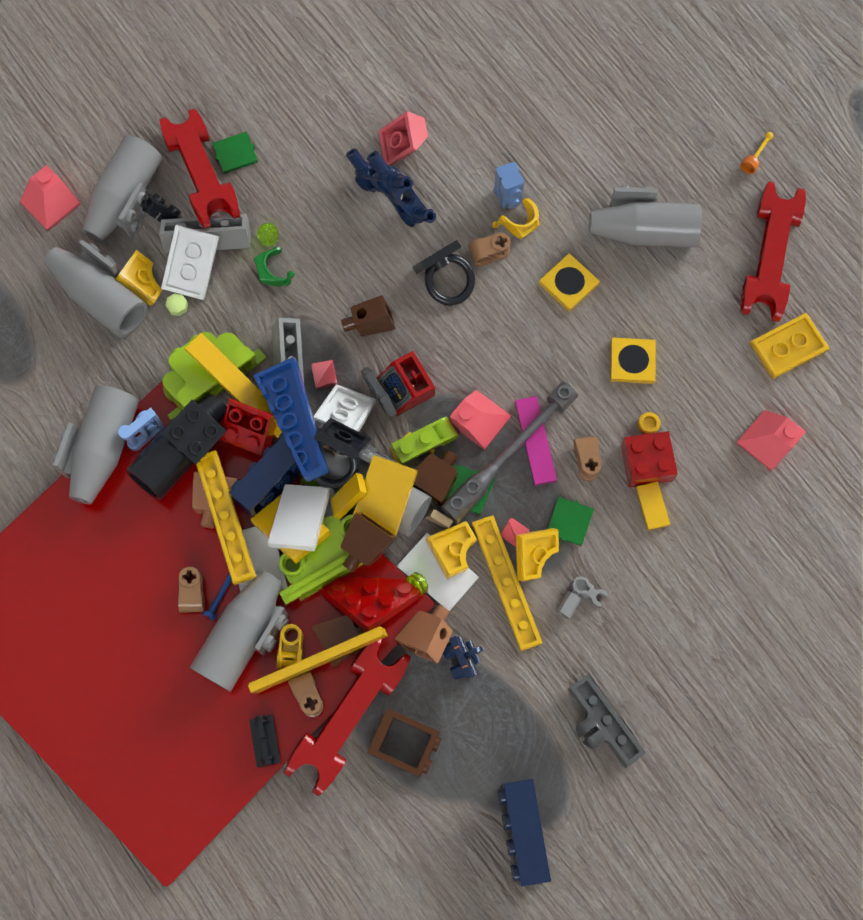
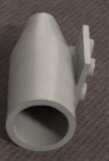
(121, 190)
(639, 220)
(93, 286)
(94, 450)
(417, 504)
(244, 626)

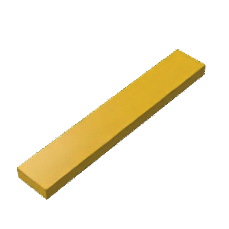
(228, 376)
(225, 518)
(507, 583)
(317, 660)

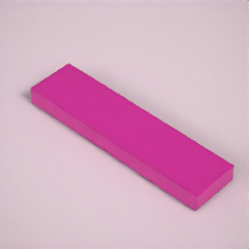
(537, 445)

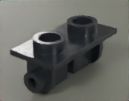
(156, 204)
(264, 741)

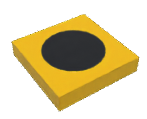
(569, 282)
(633, 360)

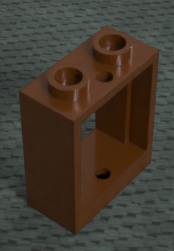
(382, 732)

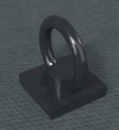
(439, 260)
(342, 441)

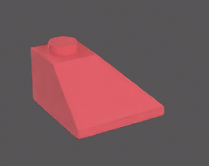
(402, 137)
(48, 198)
(479, 419)
(770, 438)

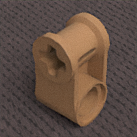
(489, 250)
(587, 454)
(190, 595)
(304, 690)

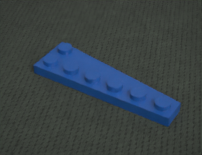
(289, 403)

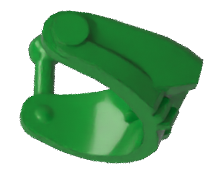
(265, 275)

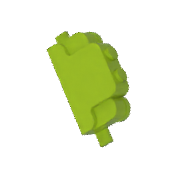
(192, 382)
(318, 566)

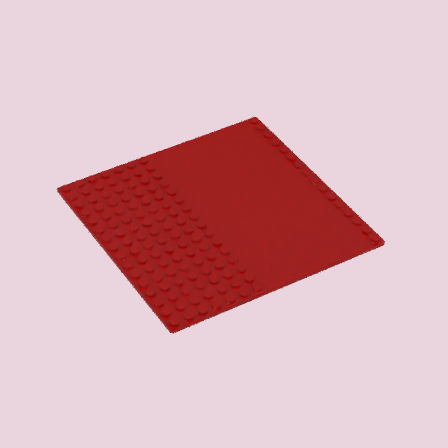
(105, 656)

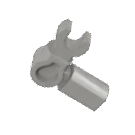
(579, 587)

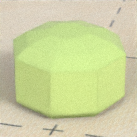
(176, 304)

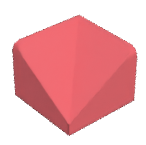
(324, 374)
(512, 529)

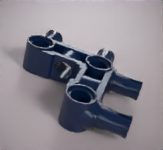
(390, 181)

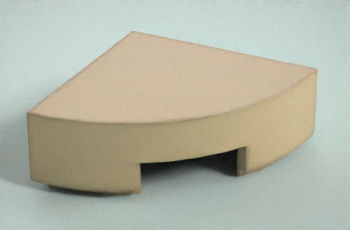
(438, 518)

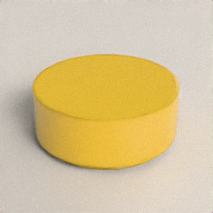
(648, 423)

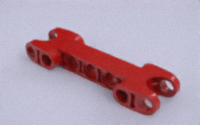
(210, 195)
(766, 285)
(324, 749)

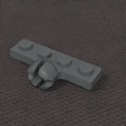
(603, 723)

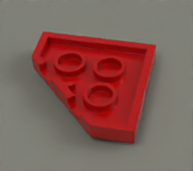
(370, 600)

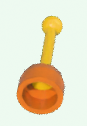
(751, 163)

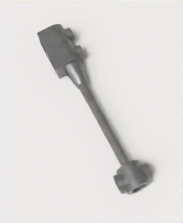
(477, 485)

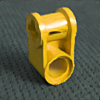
(288, 649)

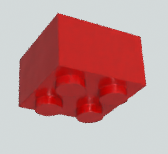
(648, 459)

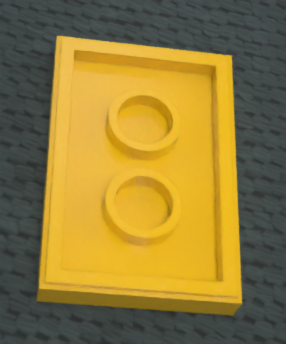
(789, 345)
(387, 493)
(264, 522)

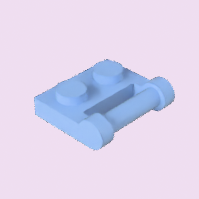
(147, 424)

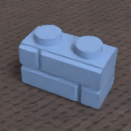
(508, 185)

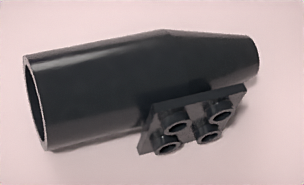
(178, 446)

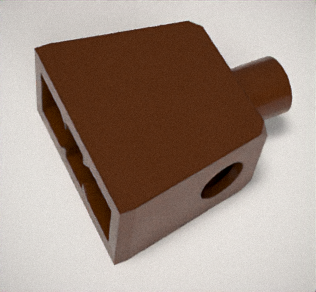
(370, 317)
(437, 476)
(365, 541)
(335, 632)

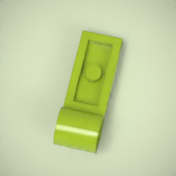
(423, 440)

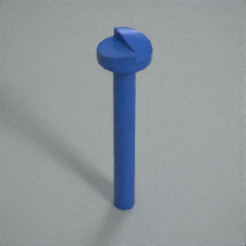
(209, 614)

